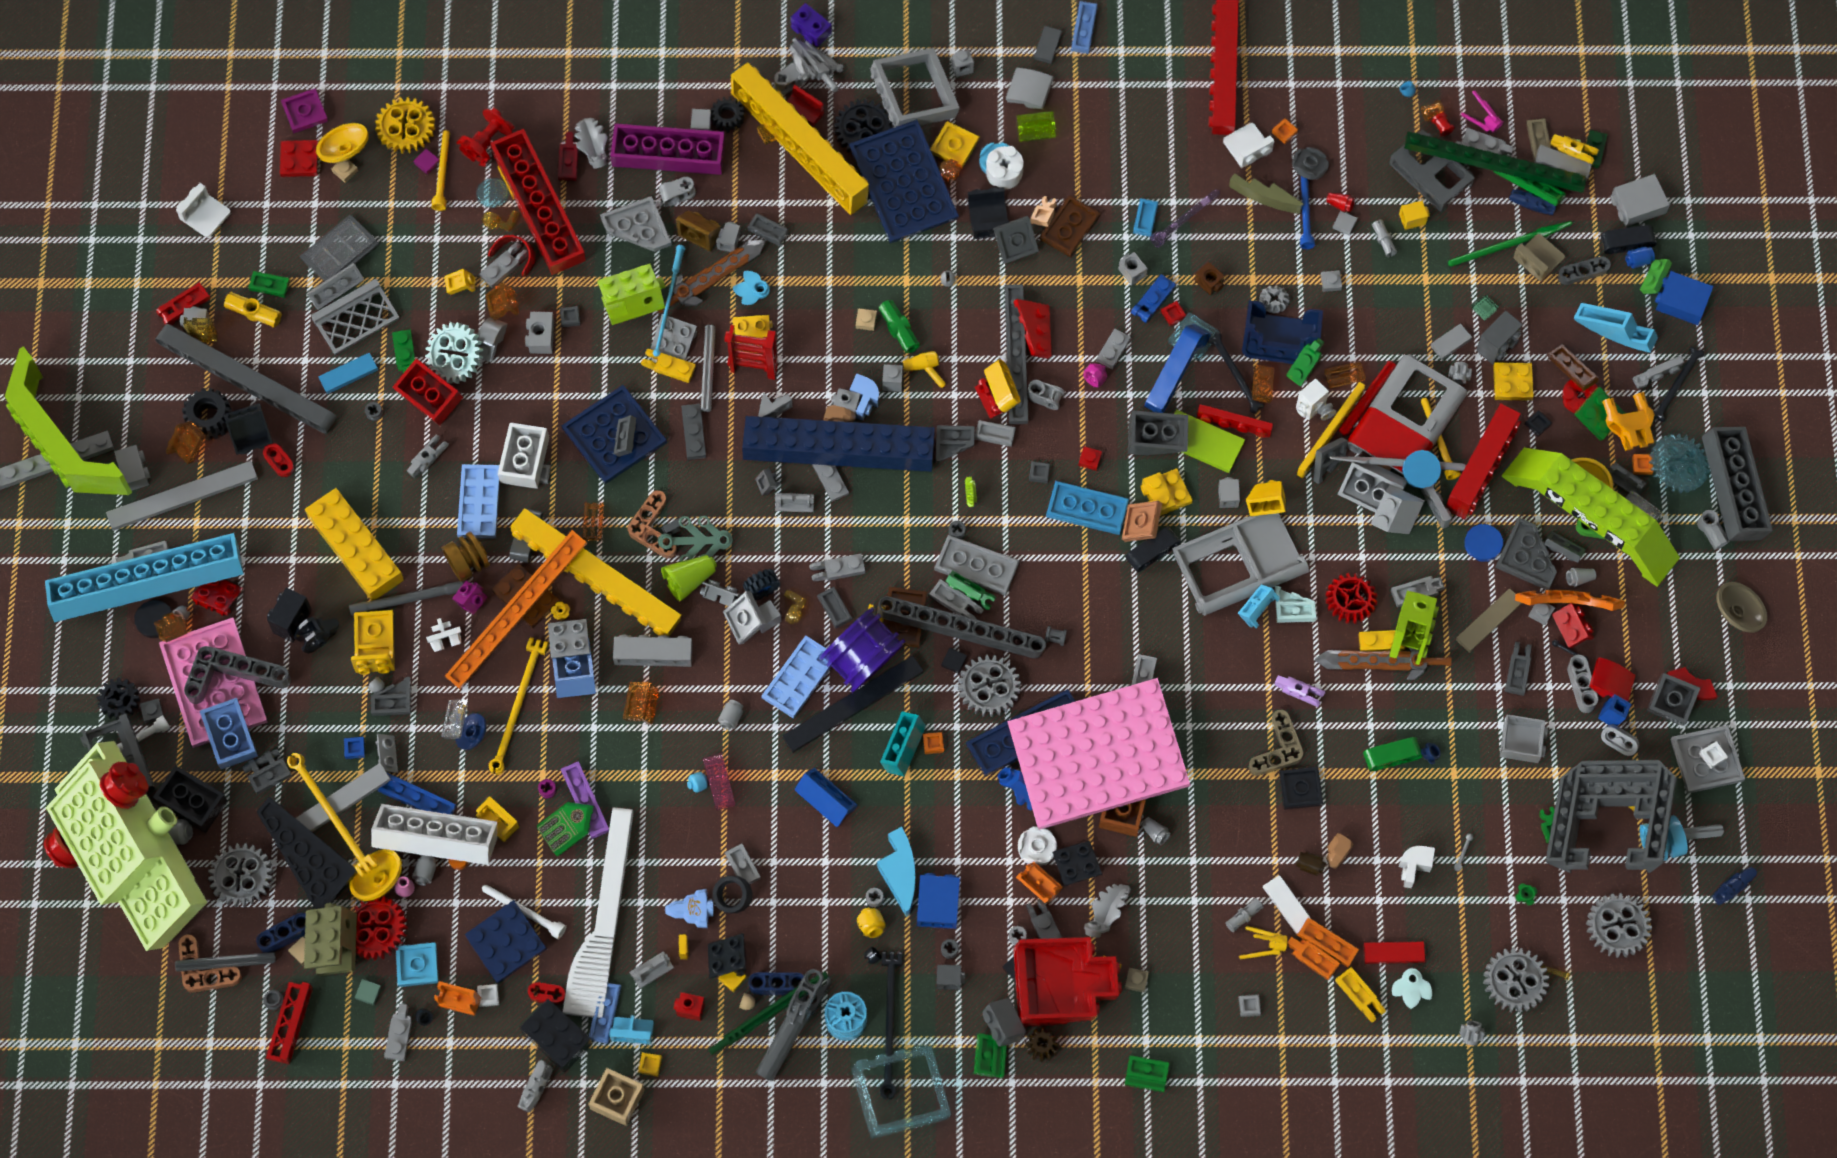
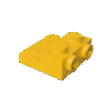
(1167, 489)

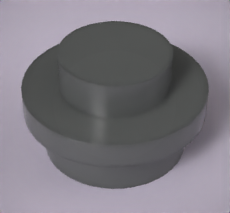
(273, 1000)

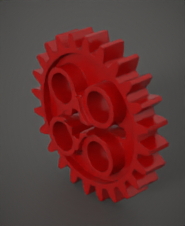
(377, 911)

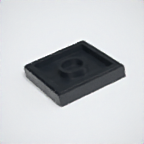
(1301, 788)

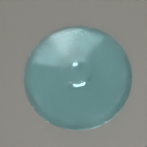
(492, 192)

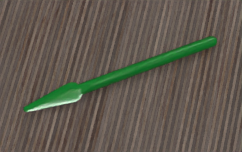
(1544, 231)

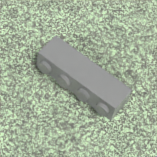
(652, 651)

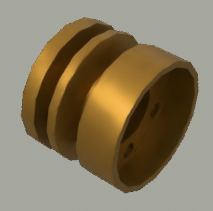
(465, 556)

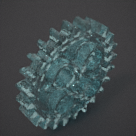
(1679, 463)

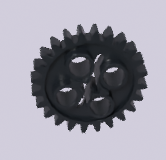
(873, 115)

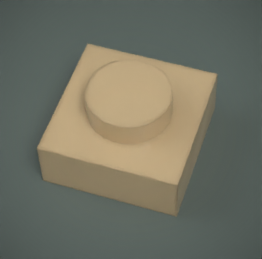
(345, 170)
(866, 319)

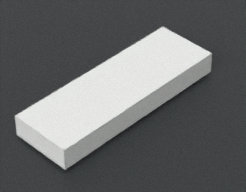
(1286, 903)

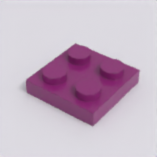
(304, 110)

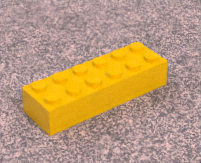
(354, 544)

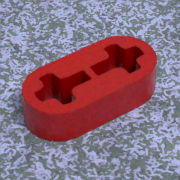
(546, 988)

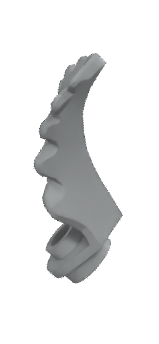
(592, 142)
(1106, 909)

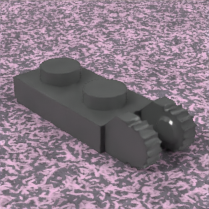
(1518, 671)
(1043, 923)

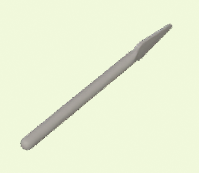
(1395, 462)

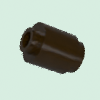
(1311, 863)

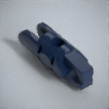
(1531, 201)
(1734, 885)

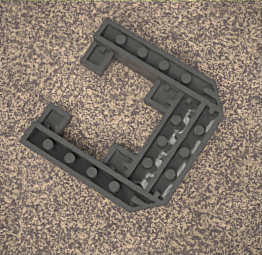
(1612, 783)

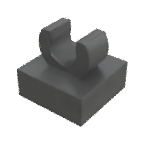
(766, 481)

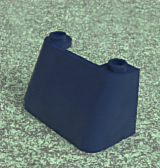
(1276, 336)

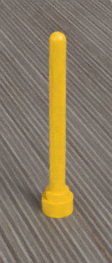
(439, 202)
(1450, 474)

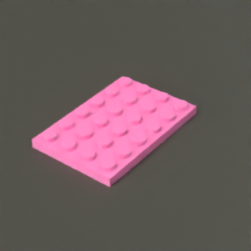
(179, 658)

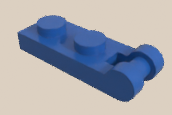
(1153, 298)

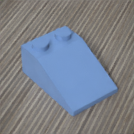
(574, 675)
(228, 733)

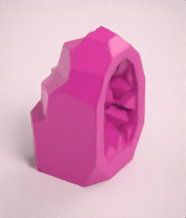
(1095, 374)

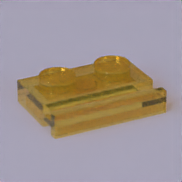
(201, 328)

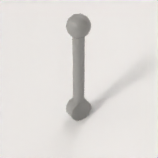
(1457, 867)

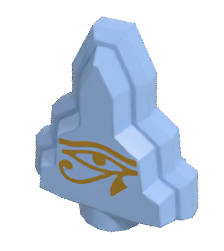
(694, 909)

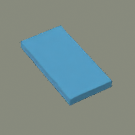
(1087, 508)

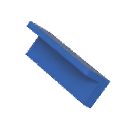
(825, 796)

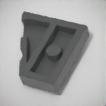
(953, 440)
(1323, 462)
(392, 700)

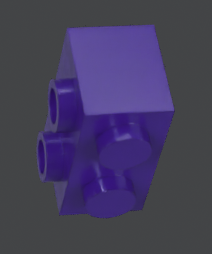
(811, 25)

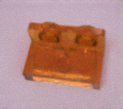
(501, 300)
(186, 441)
(641, 702)

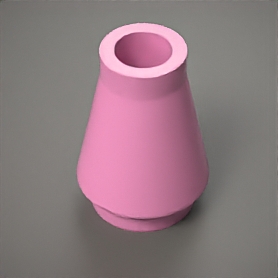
(404, 891)

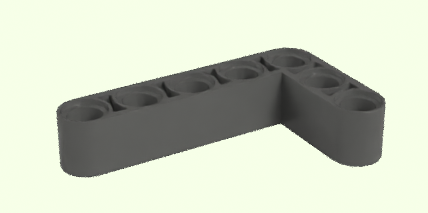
(231, 668)

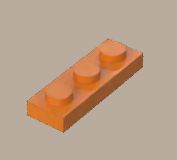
(1328, 942)

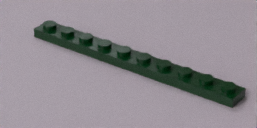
(1495, 162)

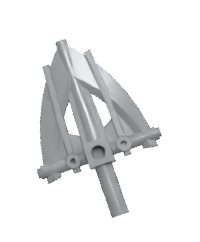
(816, 68)

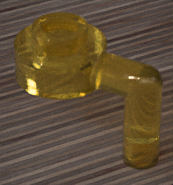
(493, 221)
(794, 613)

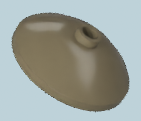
(1741, 607)

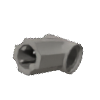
(1713, 531)

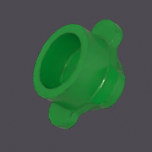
(1531, 891)

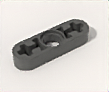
(1589, 264)

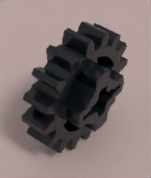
(127, 695)

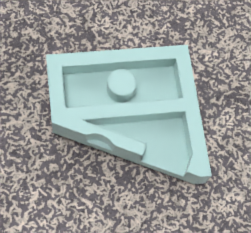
(1294, 607)

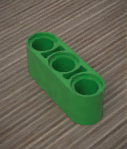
(1392, 754)

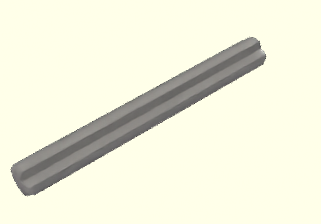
(708, 364)

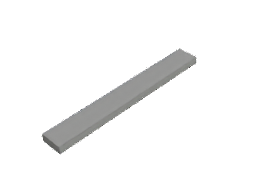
(181, 495)

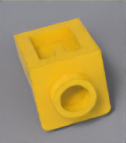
(460, 281)

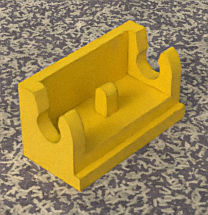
(493, 811)

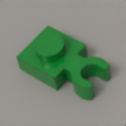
(1547, 825)

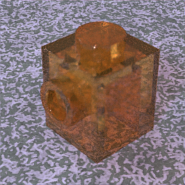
(171, 627)

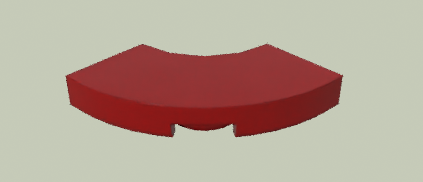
(1706, 687)

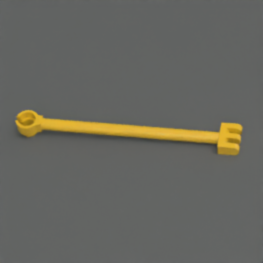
(535, 651)
(363, 861)

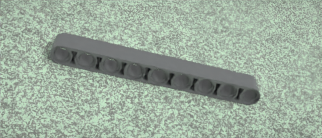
(970, 624)

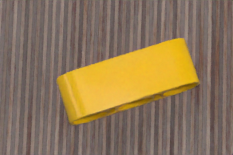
(1002, 385)

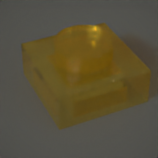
(766, 136)

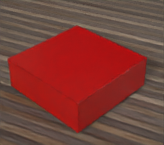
(1173, 313)

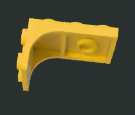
(373, 642)

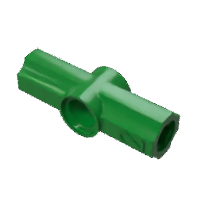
(899, 326)

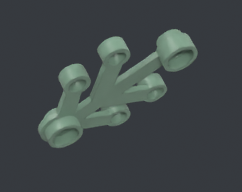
(699, 539)

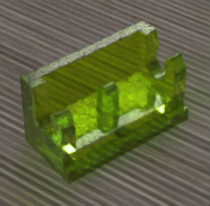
(1036, 126)

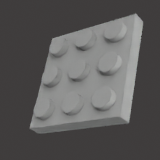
(1693, 768)

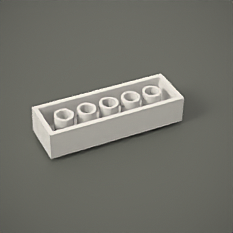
(434, 834)

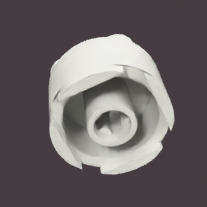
(1004, 167)

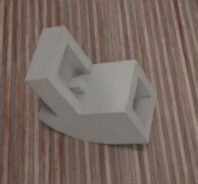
(491, 334)

